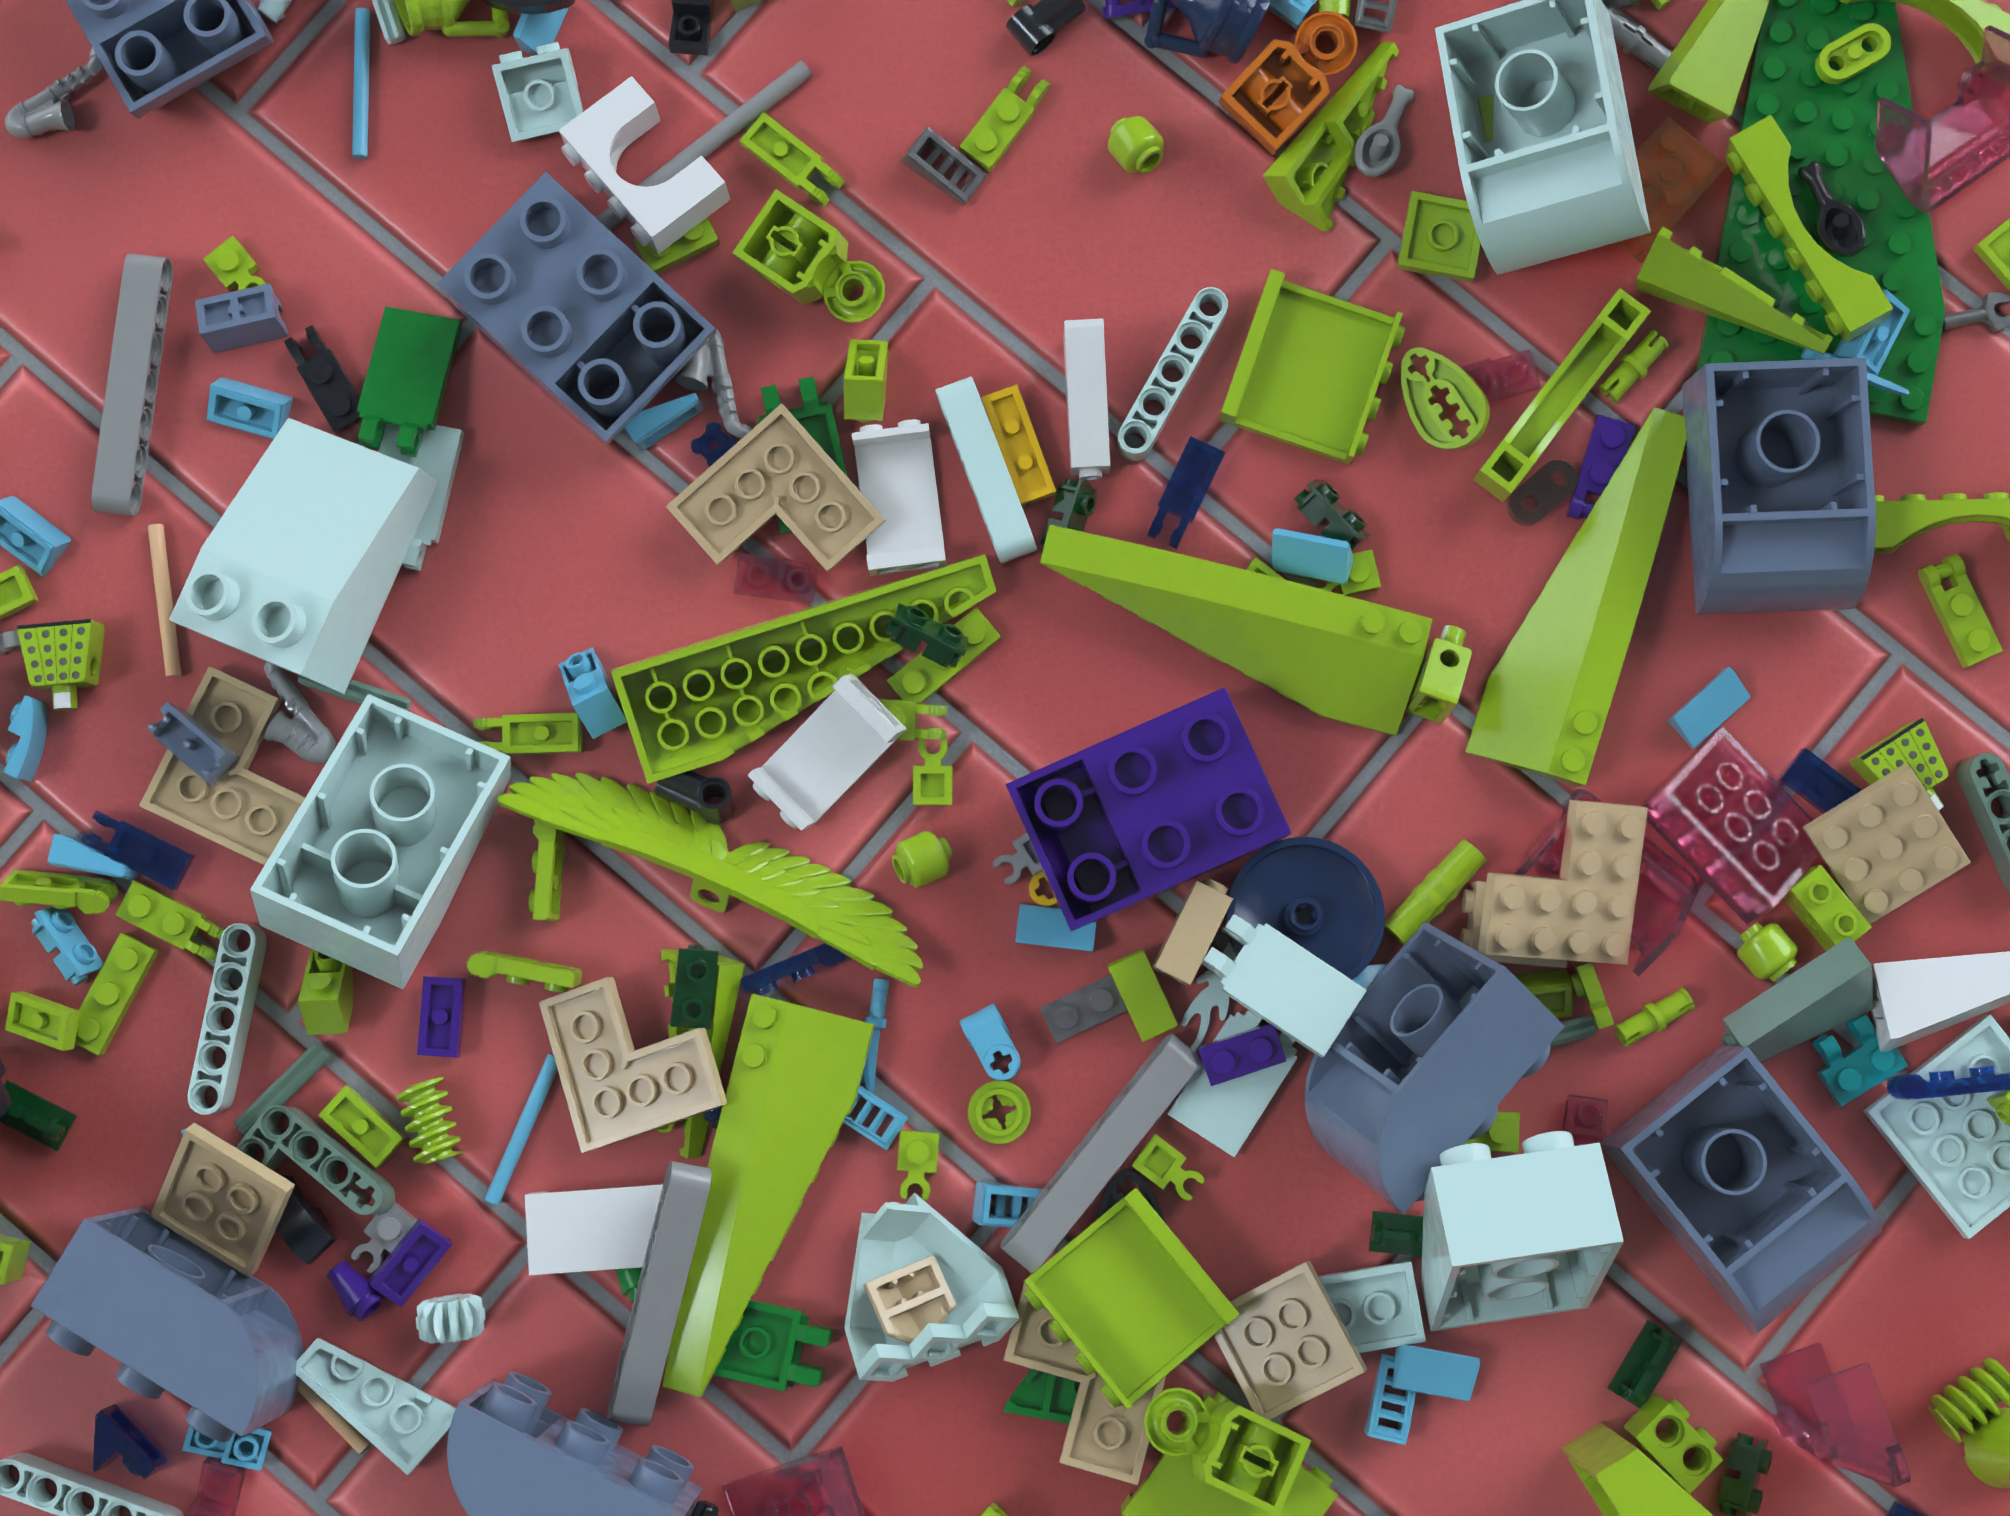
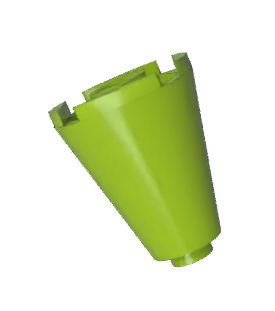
(1989, 1449)

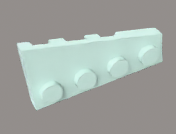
(380, 1406)

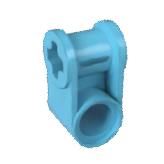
(987, 1037)

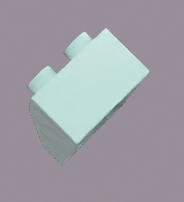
(306, 554)
(381, 841)
(1516, 1231)

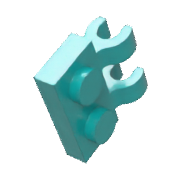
(1858, 1069)

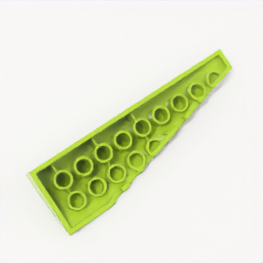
(1304, 642)
(1564, 663)
(737, 686)
(784, 1111)

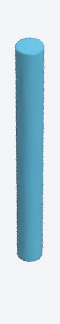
(361, 83)
(522, 1131)

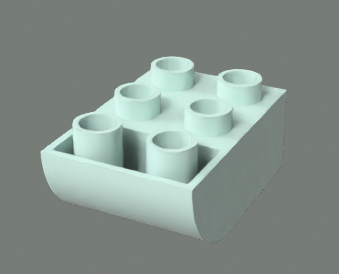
(1562, 140)

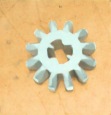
(450, 1318)

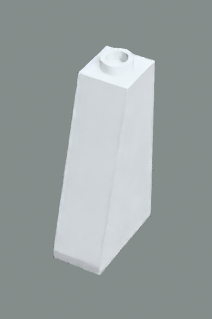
(1086, 398)
(1935, 993)

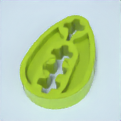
(1463, 390)

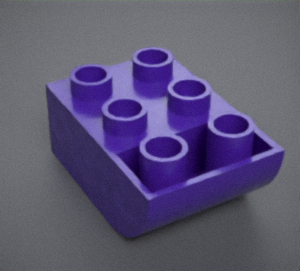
(1148, 809)

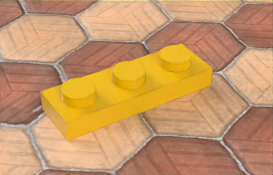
(1019, 445)

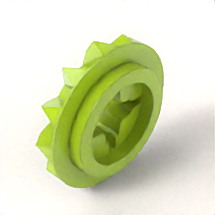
(991, 1129)

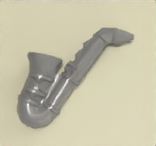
(50, 107)
(711, 362)
(302, 733)

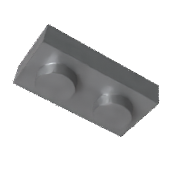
(1083, 1009)

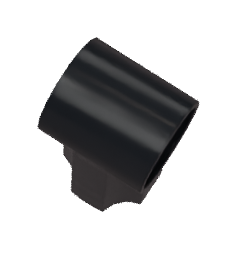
(1038, 24)
(693, 792)

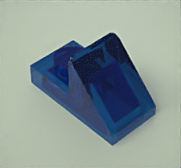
(118, 1435)

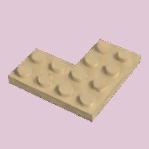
(779, 473)
(242, 807)
(1586, 909)
(620, 1089)
(1098, 1435)

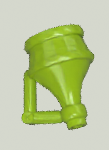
(443, 15)

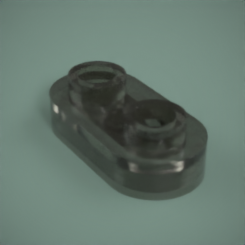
(1543, 491)

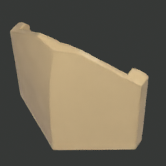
(911, 1299)

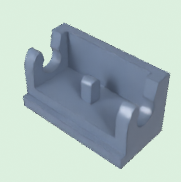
(240, 318)
(192, 743)

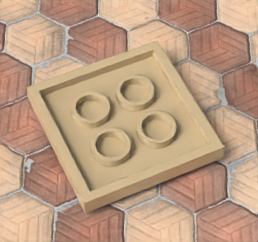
(1886, 844)
(222, 1200)
(1288, 1343)

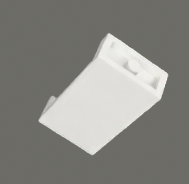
(901, 484)
(827, 753)
(589, 1228)

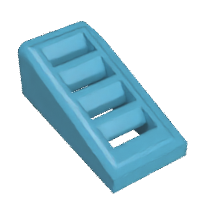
(659, 421)
(74, 854)
(893, 1129)
(983, 1197)
(1375, 1411)

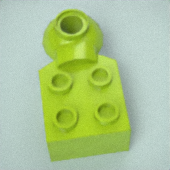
(809, 260)
(1229, 1447)

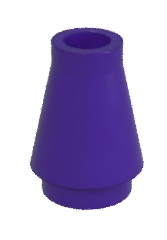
(354, 1291)

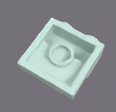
(537, 91)

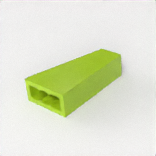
(1711, 59)

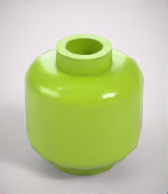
(1136, 145)
(921, 859)
(1767, 951)

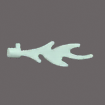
(1207, 998)

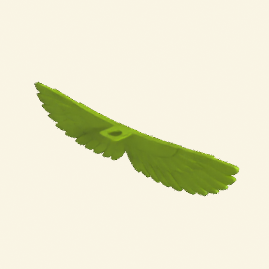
(759, 875)

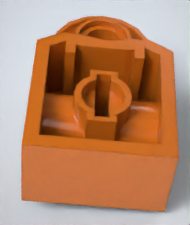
(1289, 80)

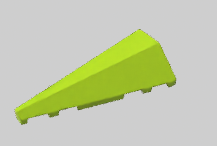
(1315, 164)
(1703, 286)
(724, 1000)

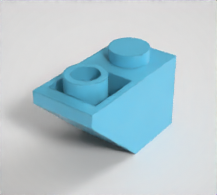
(592, 693)

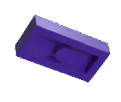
(441, 1017)
(1242, 1054)
(410, 1262)

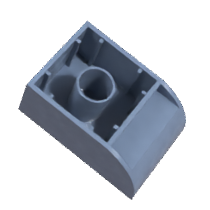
(168, 45)
(575, 309)
(1779, 485)
(1424, 1063)
(1744, 1185)
(175, 1322)
(528, 1460)

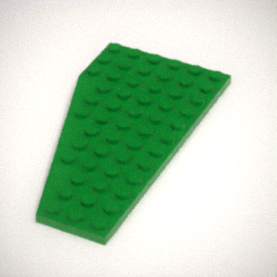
(1839, 132)

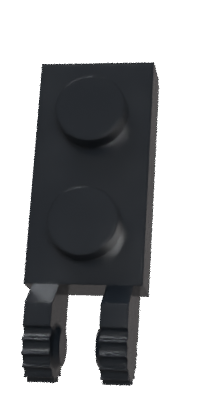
(327, 382)

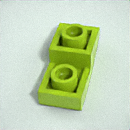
(1142, 995)

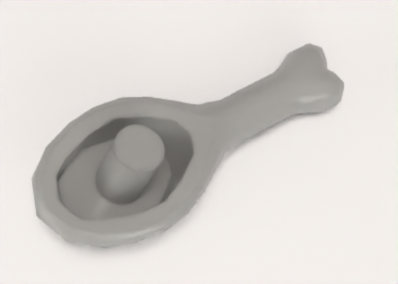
(1380, 144)

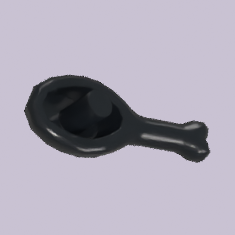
(1837, 223)

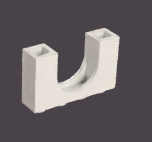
(657, 212)

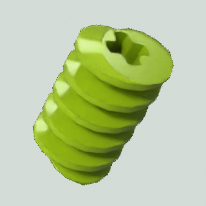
(429, 1121)
(1971, 1399)

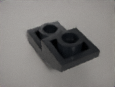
(691, 27)
(304, 1227)

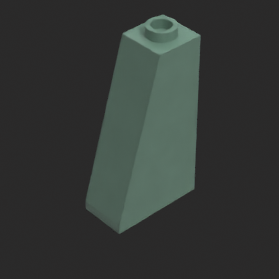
(1805, 1003)

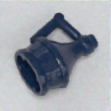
(1217, 25)

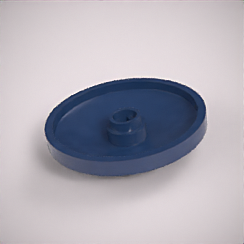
(1313, 897)

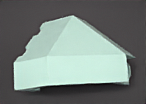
(899, 1238)

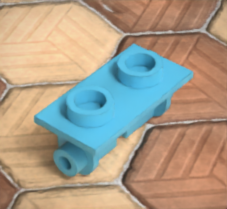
(59, 930)

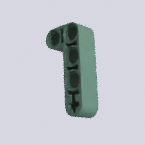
(1993, 829)
(324, 1164)

